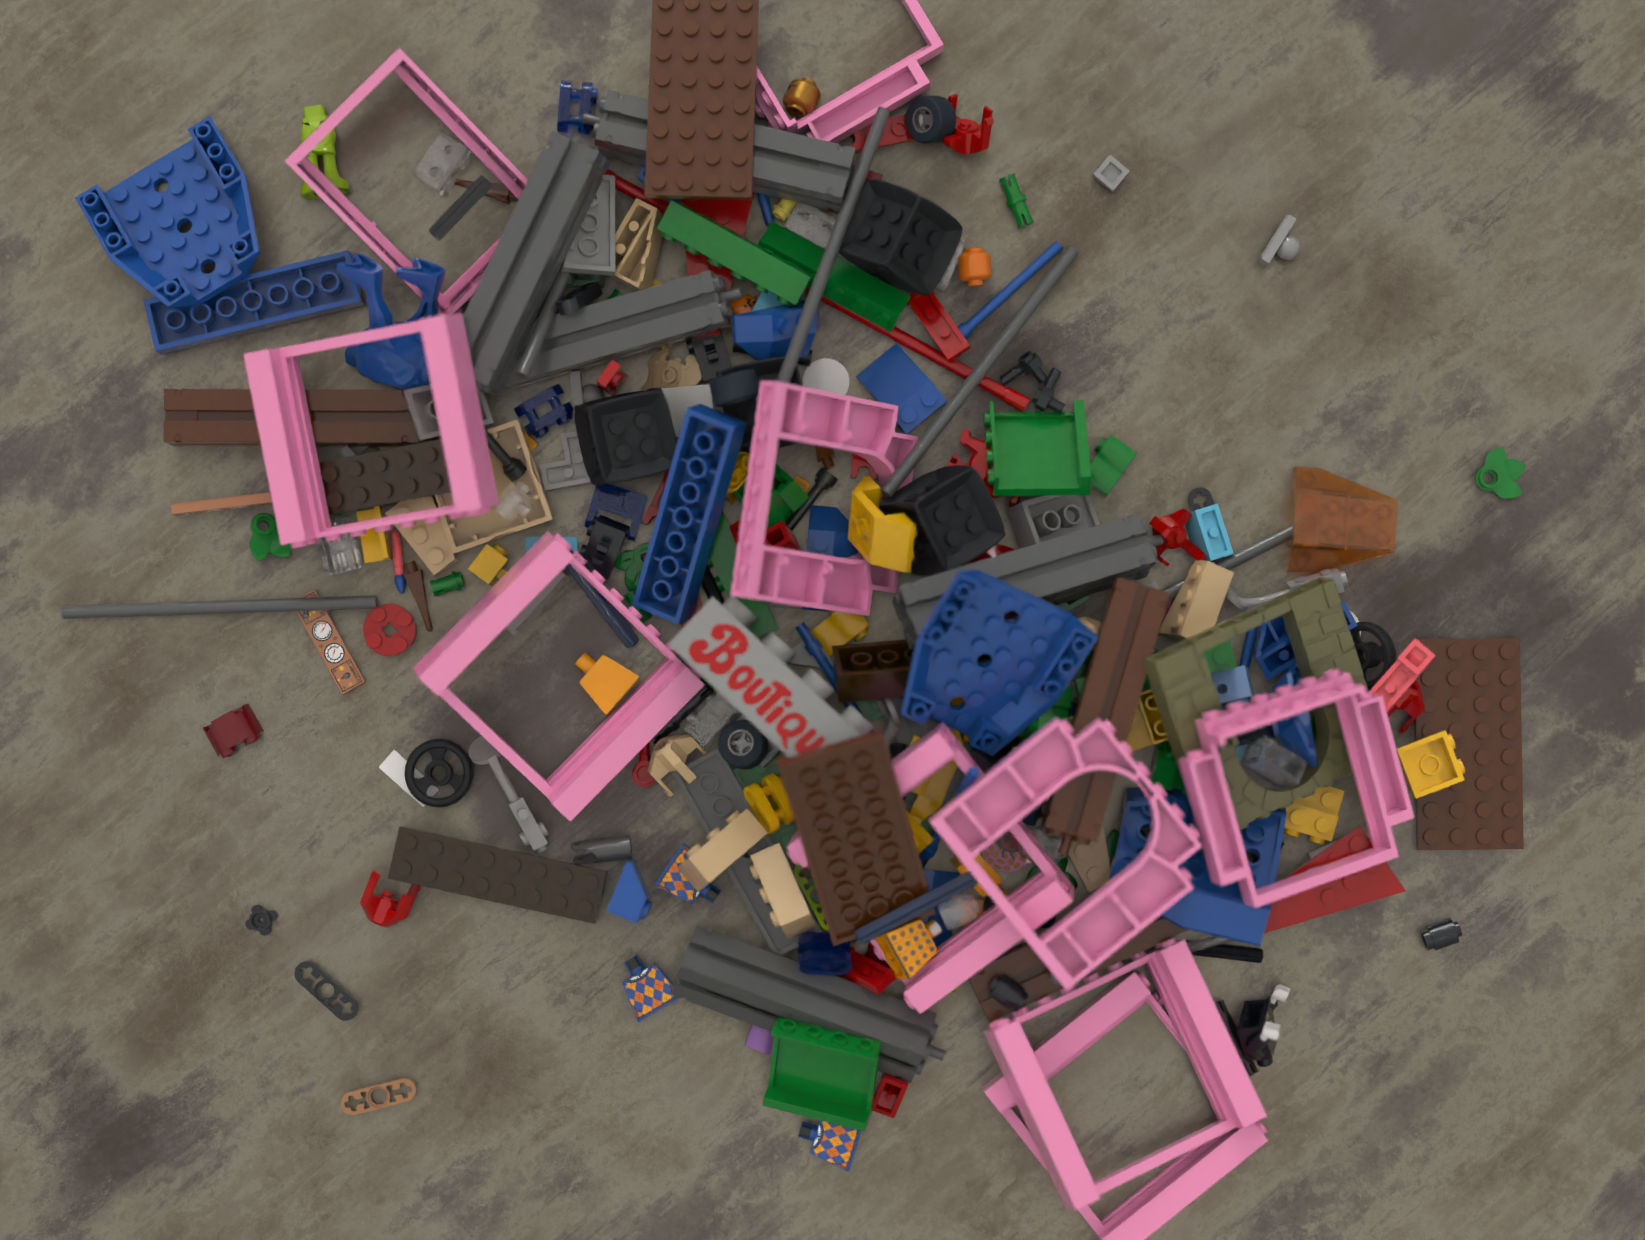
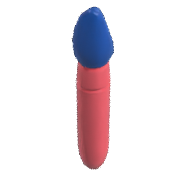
(398, 563)

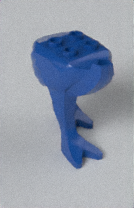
(400, 359)

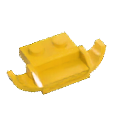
(933, 790)

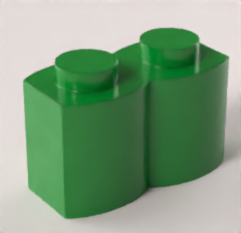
(1109, 464)

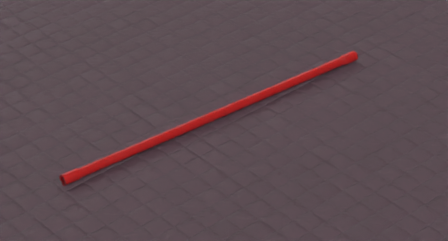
(1006, 394)

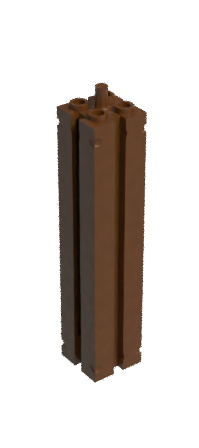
(336, 418)
(1109, 693)
(1029, 970)

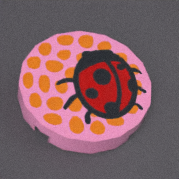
(1004, 853)

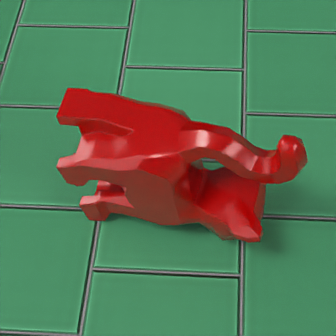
(978, 461)

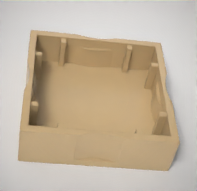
(485, 527)

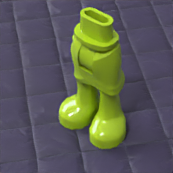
(313, 119)

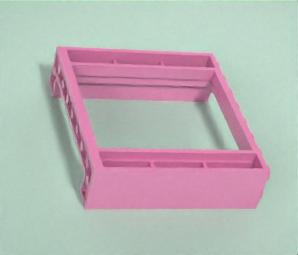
(291, 447)
(619, 735)
(991, 931)
(1201, 1035)
(1179, 1181)

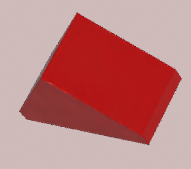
(889, 1095)

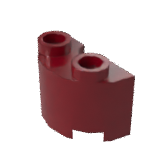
(232, 730)

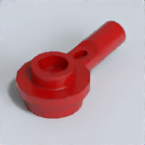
(640, 771)

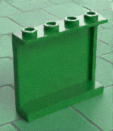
(1038, 452)
(822, 1073)

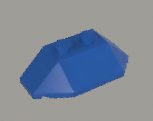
(770, 330)
(828, 535)
(1274, 646)
(1295, 730)

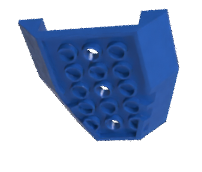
(144, 225)
(1027, 666)
(1207, 906)

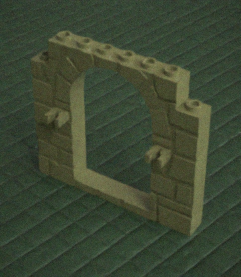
(1186, 691)

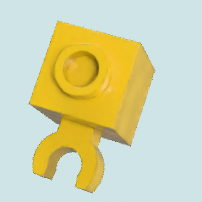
(490, 564)

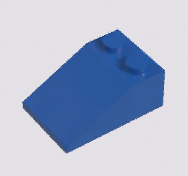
(900, 382)

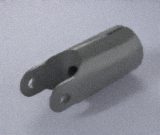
(603, 850)

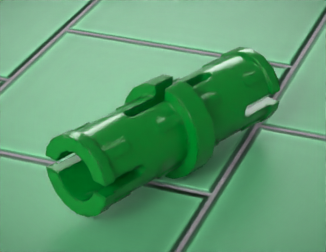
(1016, 200)

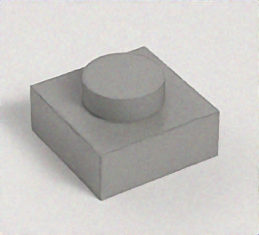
(1111, 173)

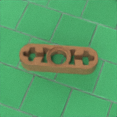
(361, 1108)

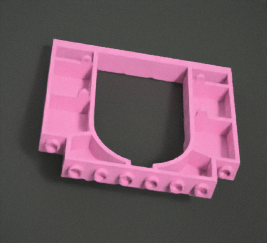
(826, 422)
(1125, 901)

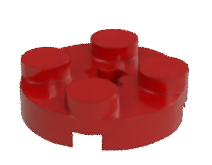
(401, 620)

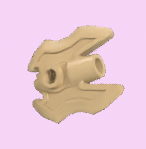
(671, 373)

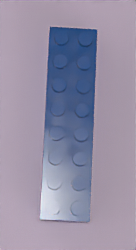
(257, 304)
(689, 513)

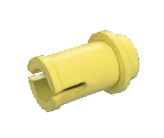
(783, 209)

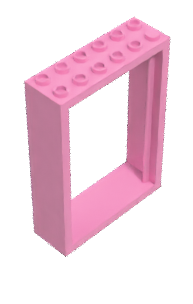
(465, 286)

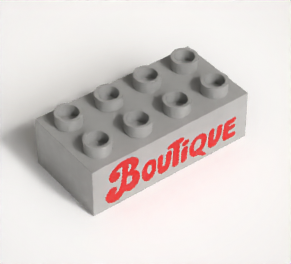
(760, 683)

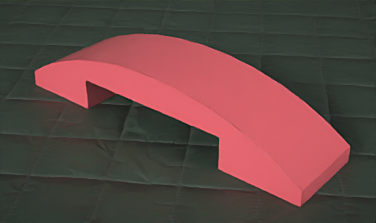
(1403, 673)

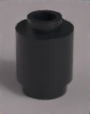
(1441, 934)
(1007, 992)

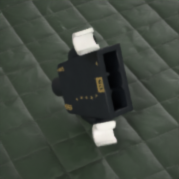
(1258, 1028)

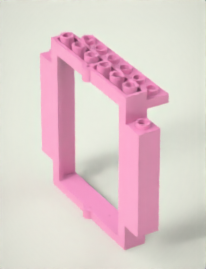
(859, 105)
(1372, 762)

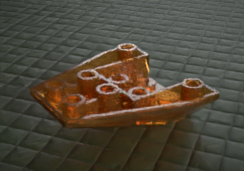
(1337, 522)

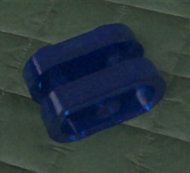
(587, 97)
(539, 425)
(821, 957)

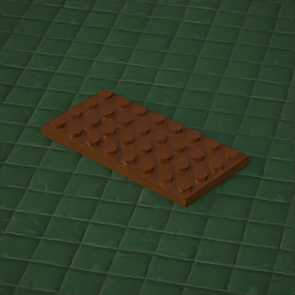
(702, 99)
(1476, 698)
(854, 832)

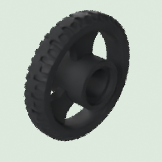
(1374, 653)
(437, 749)

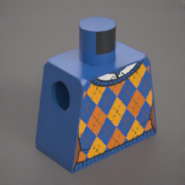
(676, 883)
(647, 988)
(832, 1142)

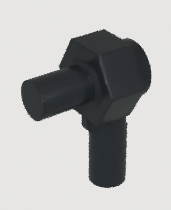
(1029, 364)
(1044, 398)

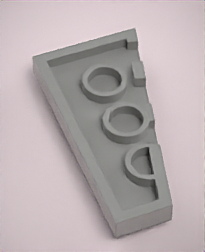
(595, 242)

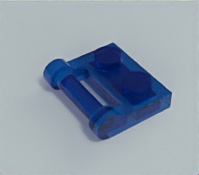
(619, 502)

